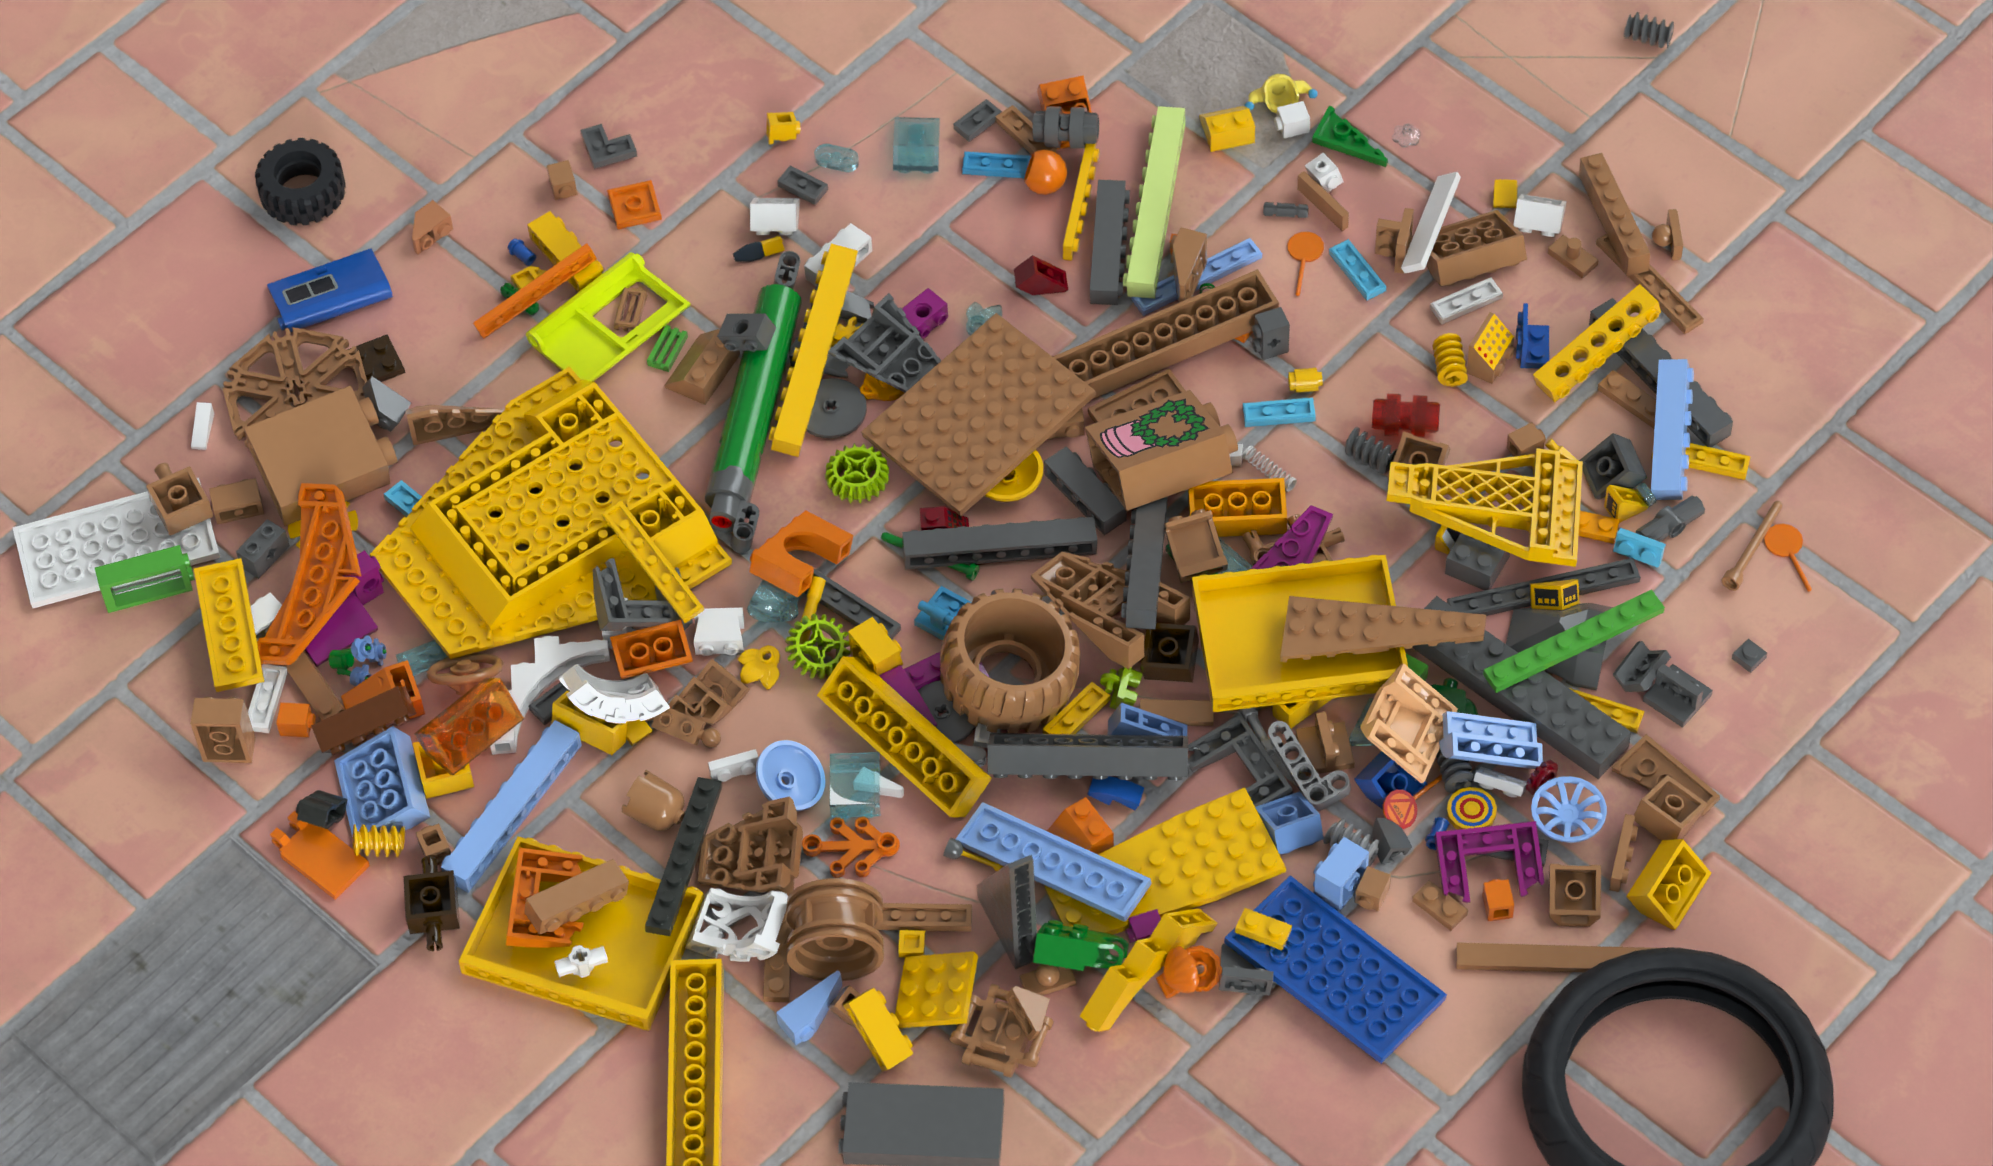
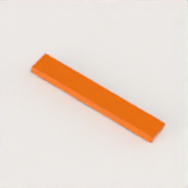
(535, 291)

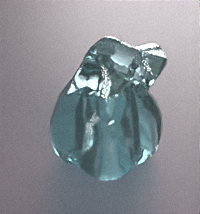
(772, 604)

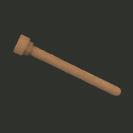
(1733, 578)

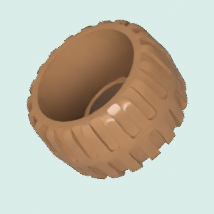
(1016, 626)

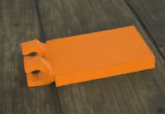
(319, 856)

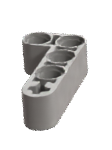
(1303, 764)

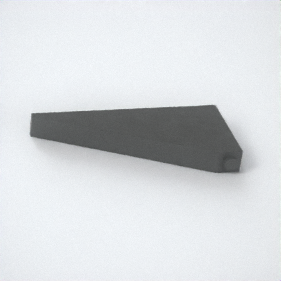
(1011, 908)

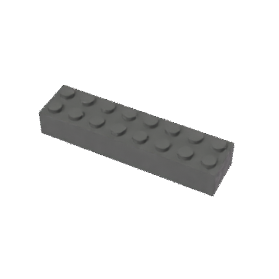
(1088, 756)

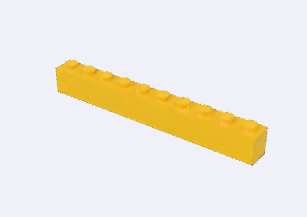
(814, 349)

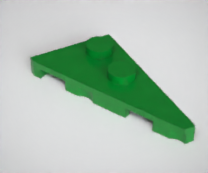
(1344, 138)

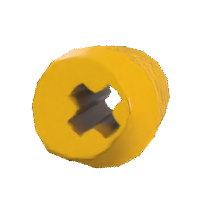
(1450, 360)
(378, 840)

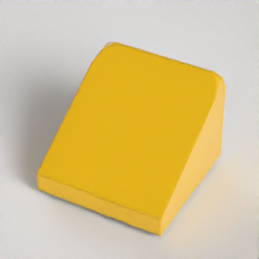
(1505, 193)

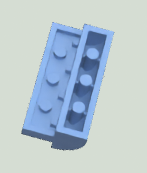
(1490, 740)

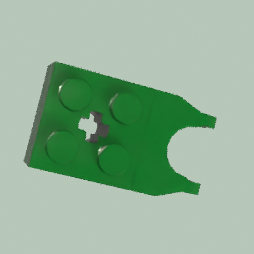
(1077, 947)

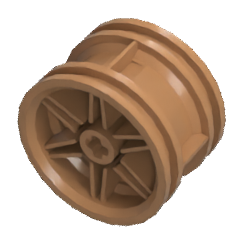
(835, 929)

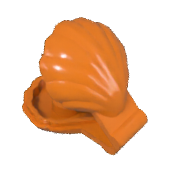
(1182, 974)

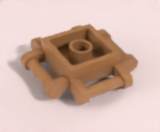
(997, 1037)

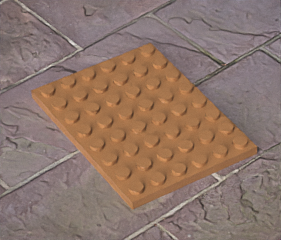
(978, 414)

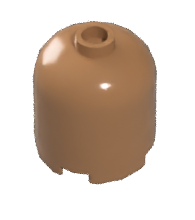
(654, 802)

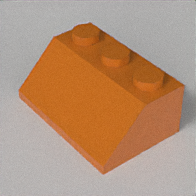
(650, 649)

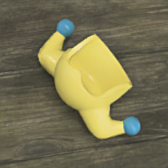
(1279, 91)

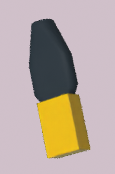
(758, 250)

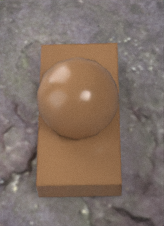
(1670, 234)
(1047, 979)

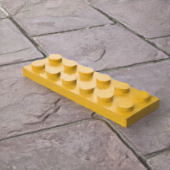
(228, 625)

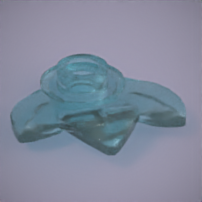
(978, 316)

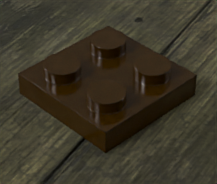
(380, 359)

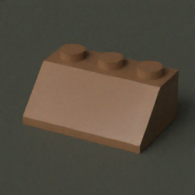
(702, 368)

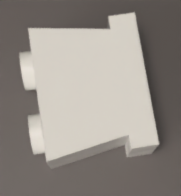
(719, 631)

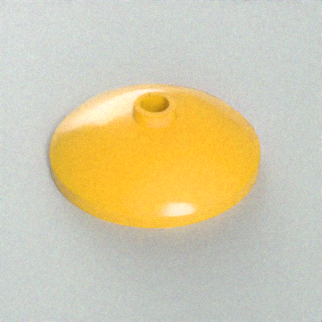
(1025, 480)

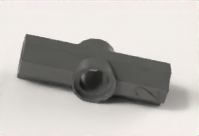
(1672, 520)

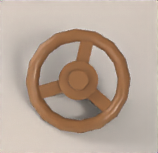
(464, 671)

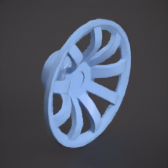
(1568, 813)

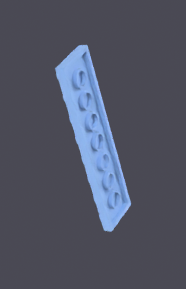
(1056, 861)

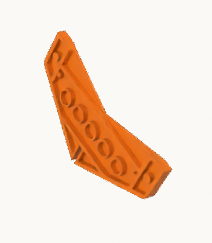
(319, 582)

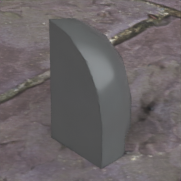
(1391, 840)

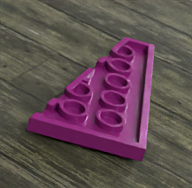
(1299, 542)

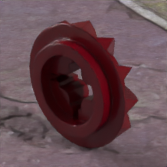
(1542, 774)

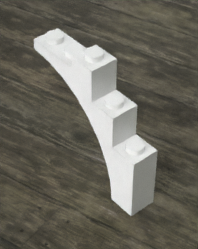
(533, 678)

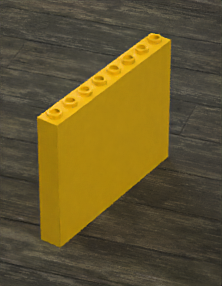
(1244, 626)
(638, 963)

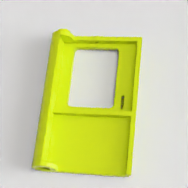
(579, 340)

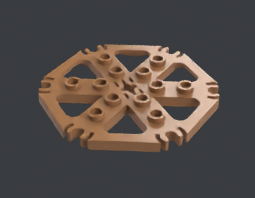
(291, 373)

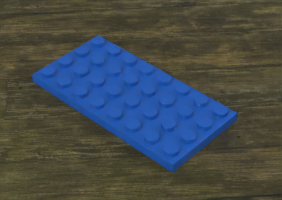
(1341, 972)

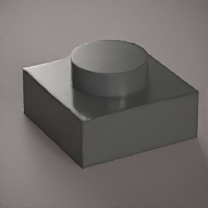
(1749, 655)

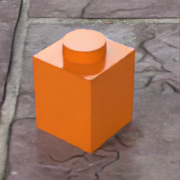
(295, 719)
(1498, 899)

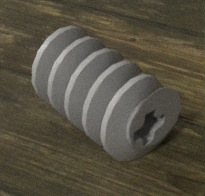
(1338, 831)

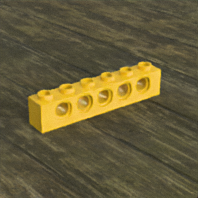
(1618, 316)

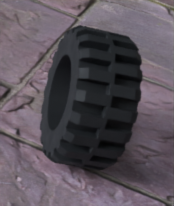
(297, 159)

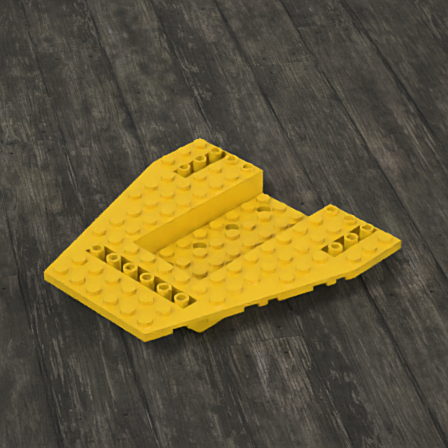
(464, 567)

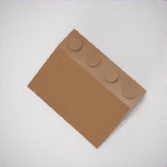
(1475, 248)

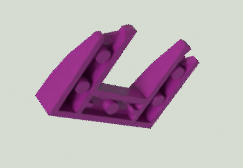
(911, 679)
(1516, 837)

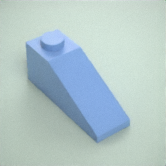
(805, 1014)

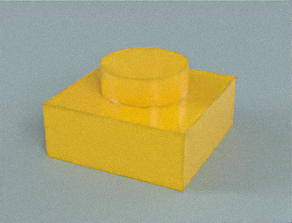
(911, 943)

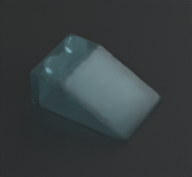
(916, 144)

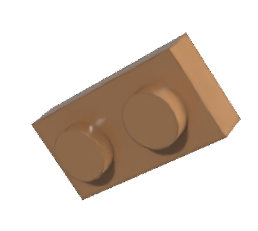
(1439, 906)

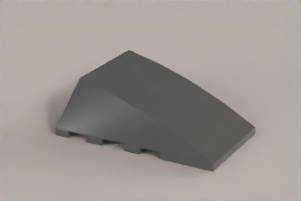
(888, 348)

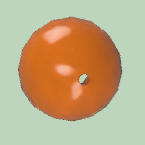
(1045, 172)

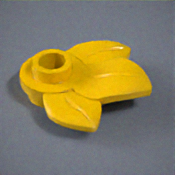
(757, 668)

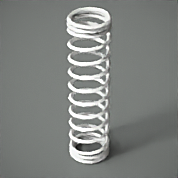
(1292, 480)

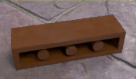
(363, 720)

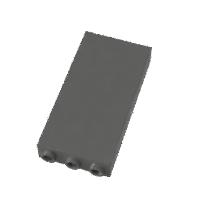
(921, 1125)

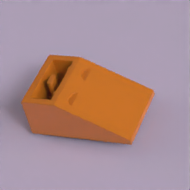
(1064, 94)
(382, 681)

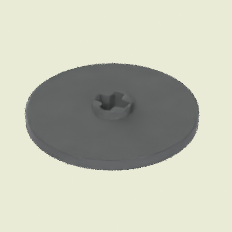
(848, 412)
(951, 724)

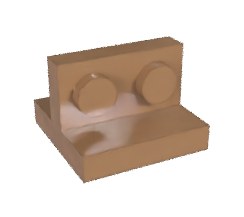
(1395, 238)
(1326, 745)

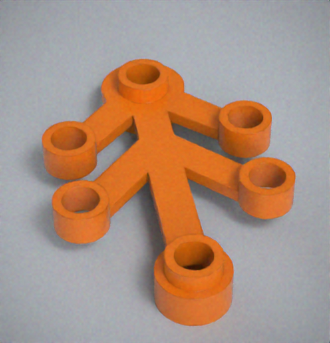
(854, 846)

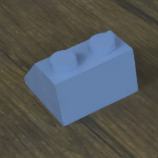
(1291, 822)

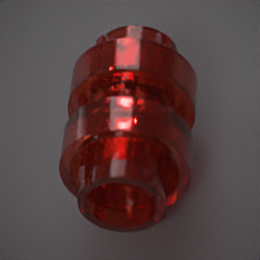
(1397, 415)

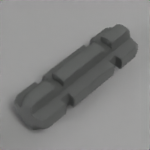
(1285, 210)

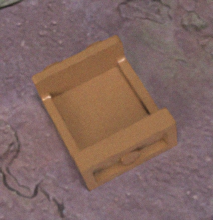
(1195, 545)

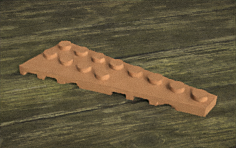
(1339, 627)

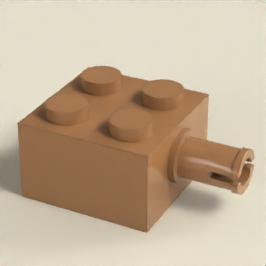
(178, 499)

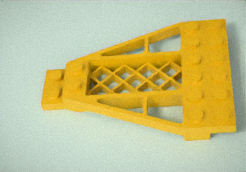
(1549, 517)

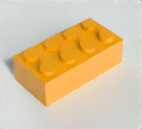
(1242, 505)

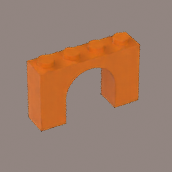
(803, 533)

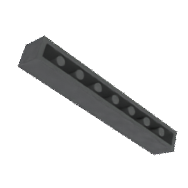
(1643, 356)
(999, 542)
(1144, 565)

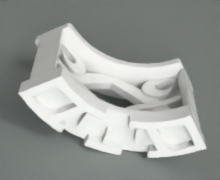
(614, 699)
(758, 942)

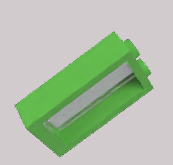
(145, 578)

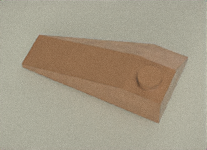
(442, 422)

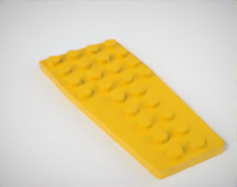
(1189, 862)

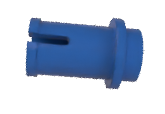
(517, 248)
(1439, 824)

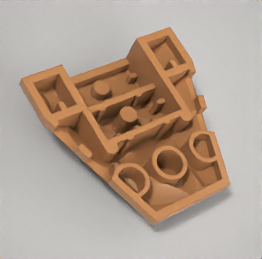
(756, 852)

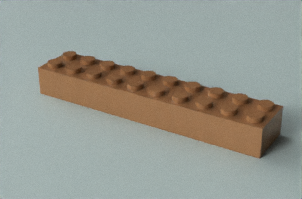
(1170, 334)

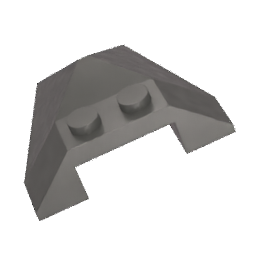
(1536, 625)

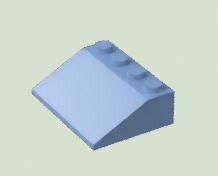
(382, 783)

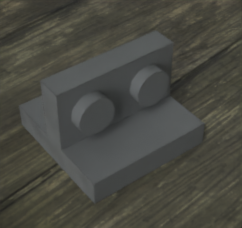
(1677, 694)

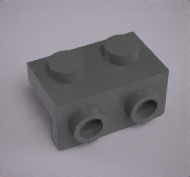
(1640, 668)

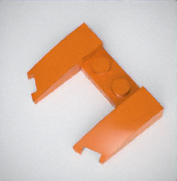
(530, 870)

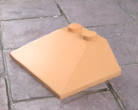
(1407, 721)

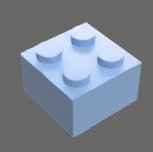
(1340, 873)

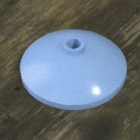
(795, 766)

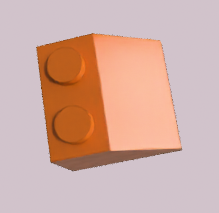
(1083, 827)

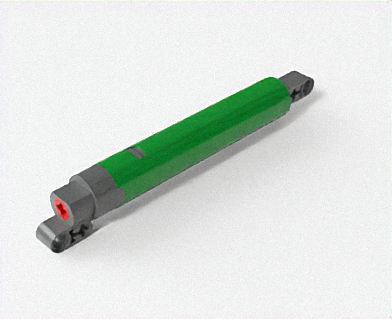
(752, 411)

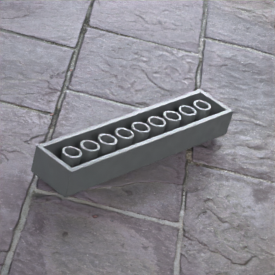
(1560, 714)

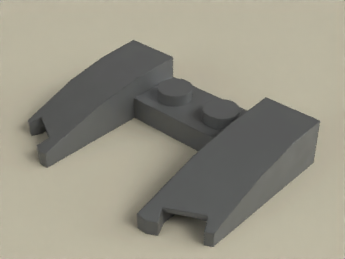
(853, 306)
(616, 613)
(1239, 738)

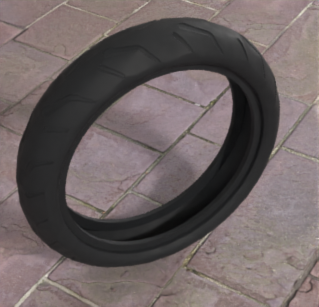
(1683, 976)

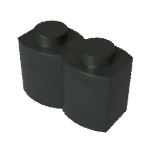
(321, 809)

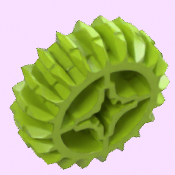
(856, 482)
(817, 636)

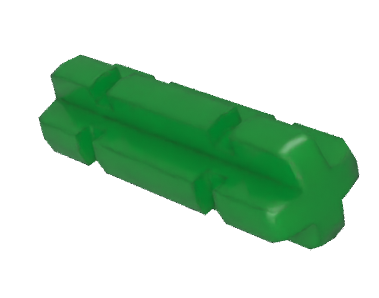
(508, 290)

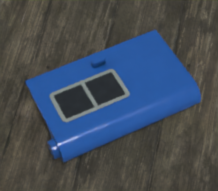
(329, 290)

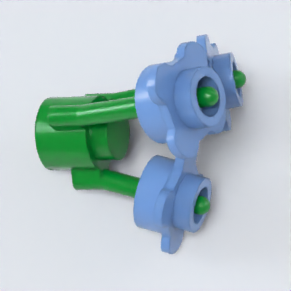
(361, 650)

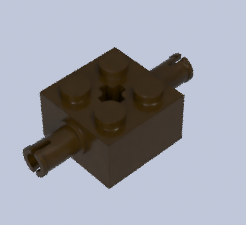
(431, 902)

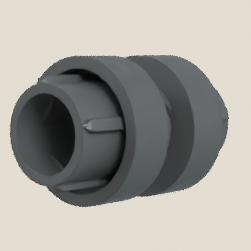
(1054, 127)

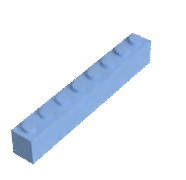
(512, 804)

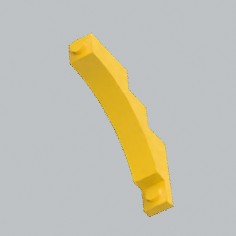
(1142, 962)

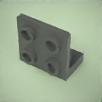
(1242, 976)

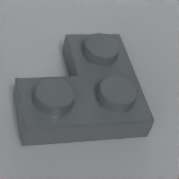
(605, 151)

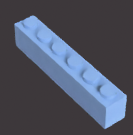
(1671, 429)

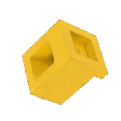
(781, 126)

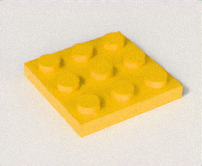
(936, 989)

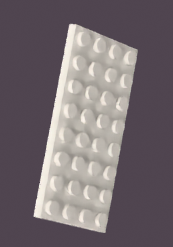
(64, 549)

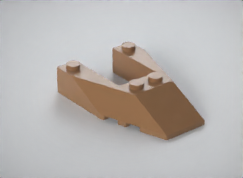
(1094, 594)

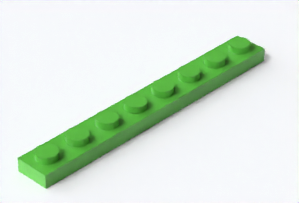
(1573, 641)

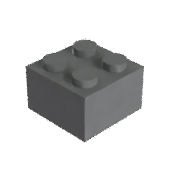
(1475, 562)

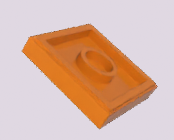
(634, 204)

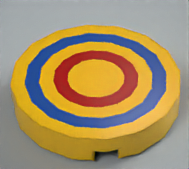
(1471, 808)

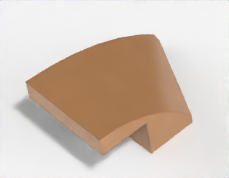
(710, 694)

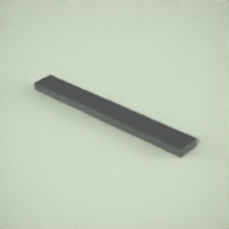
(1518, 594)

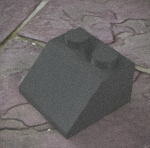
(1612, 464)

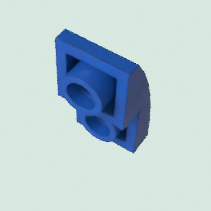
(1115, 789)

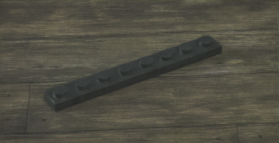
(683, 857)

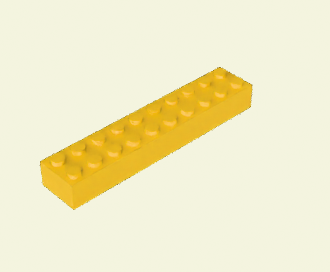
(695, 1063)

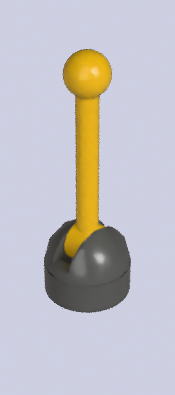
(955, 850)

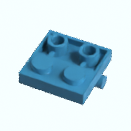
(939, 612)

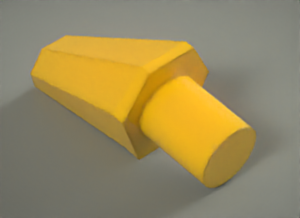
(1564, 454)

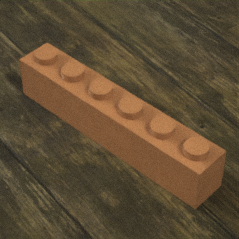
(1614, 214)

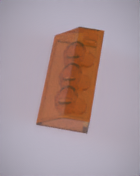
(470, 725)

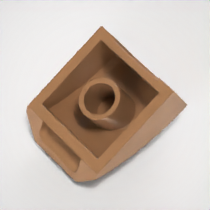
(1420, 451)
(1574, 894)

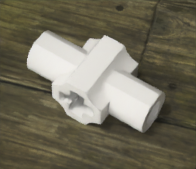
(588, 957)

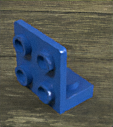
(1532, 342)

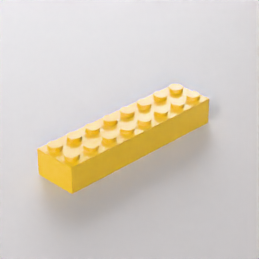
(904, 737)

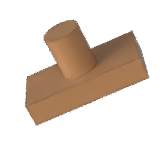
(1573, 255)

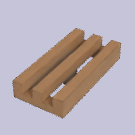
(627, 324)

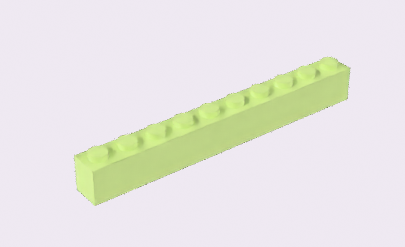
(1155, 202)

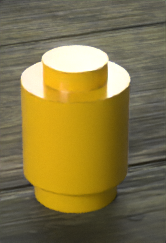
(1305, 380)

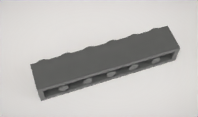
(1107, 242)

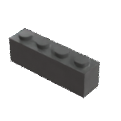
(1085, 490)

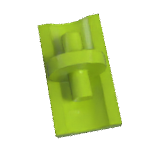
(1119, 684)

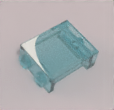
(855, 784)

